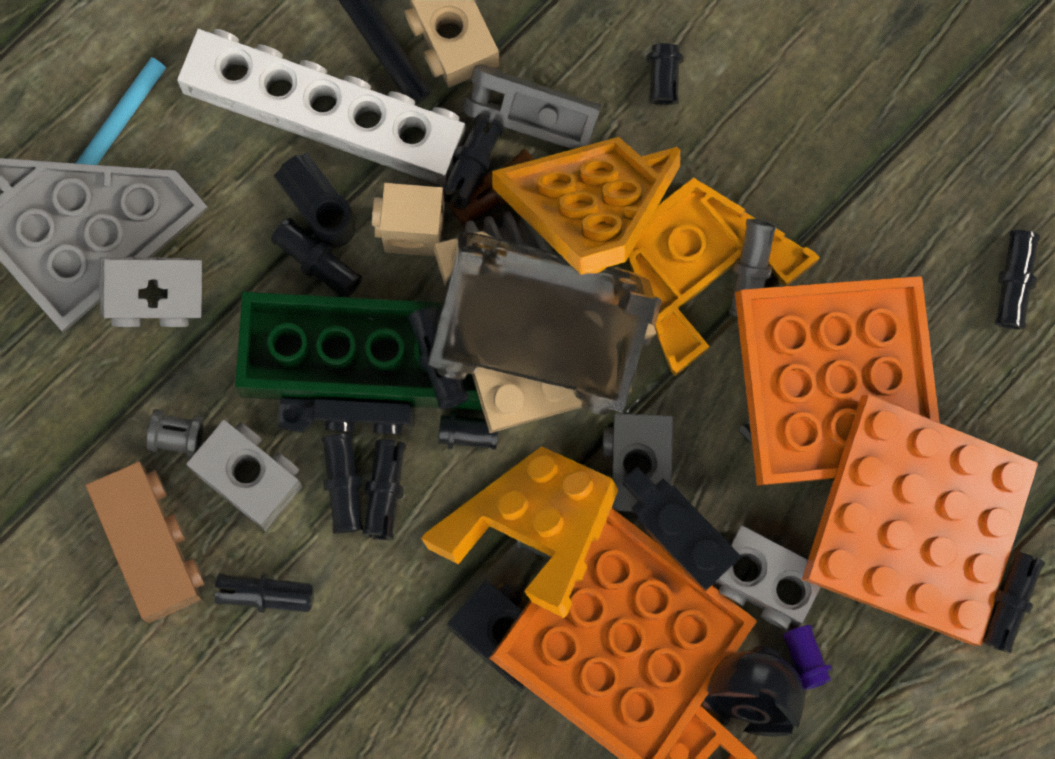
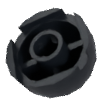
(757, 690)

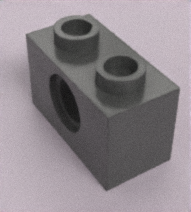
(642, 436)

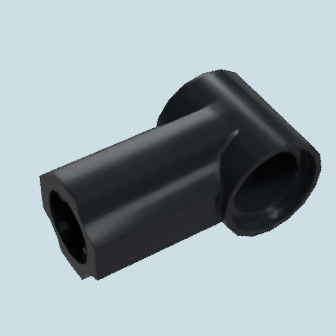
(315, 199)

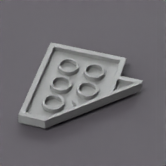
(71, 214)

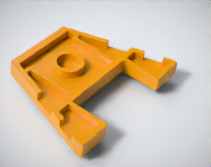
(687, 248)
(543, 504)

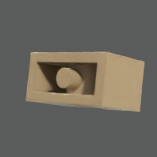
(454, 56)
(409, 218)

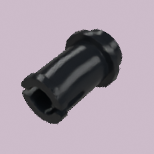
(664, 73)
(465, 432)

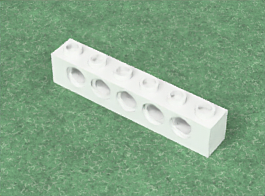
(217, 51)

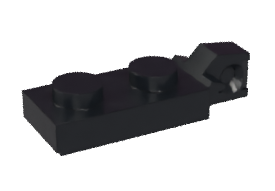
(343, 415)
(680, 529)

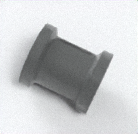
(174, 433)

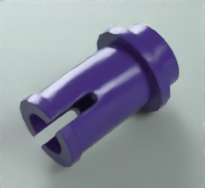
(807, 657)

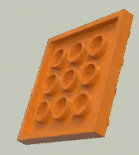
(815, 355)
(920, 520)
(631, 649)

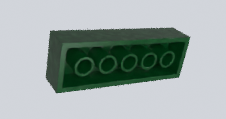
(334, 351)

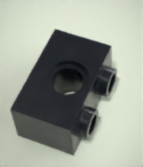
(480, 615)

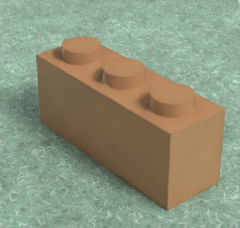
(146, 541)

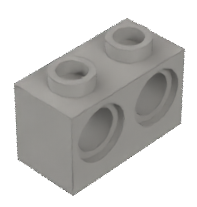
(774, 566)

